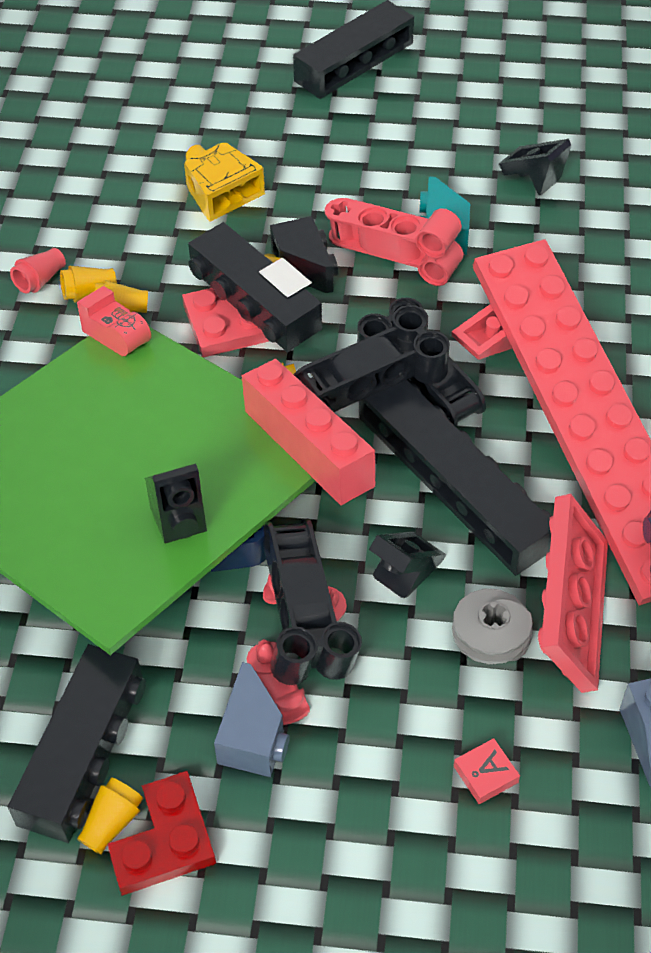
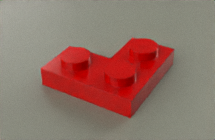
(172, 847)

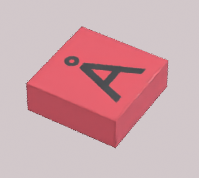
(486, 771)

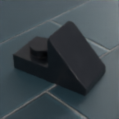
(540, 161)
(404, 561)

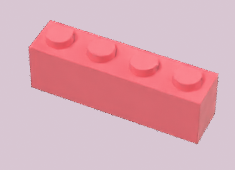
(309, 431)

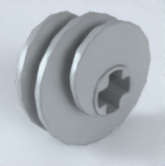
(492, 626)

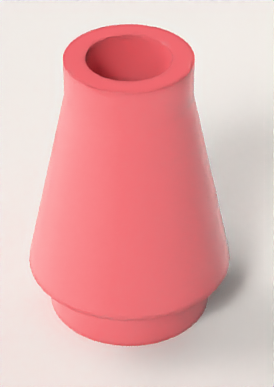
(36, 270)

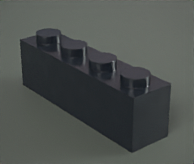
(353, 49)
(233, 270)
(77, 744)

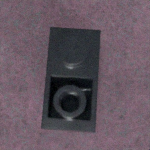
(305, 250)
(177, 503)

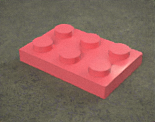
(218, 324)

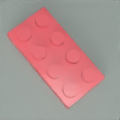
(574, 594)

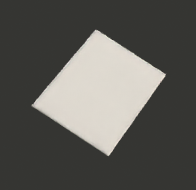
(285, 277)

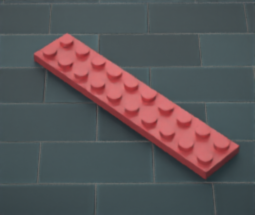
(578, 396)

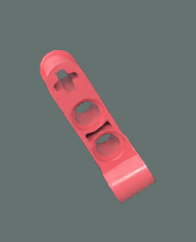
(398, 236)

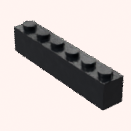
(459, 474)

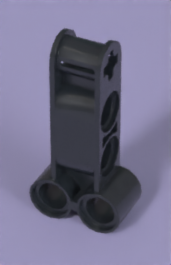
(380, 361)
(451, 393)
(305, 608)

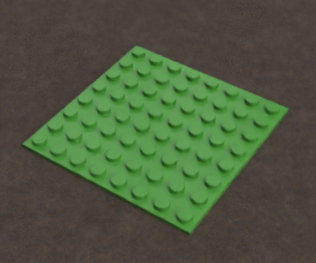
(77, 493)

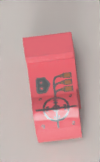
(112, 322)

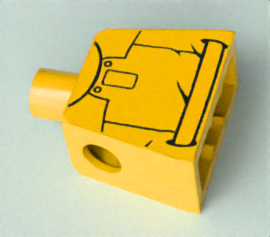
(222, 179)

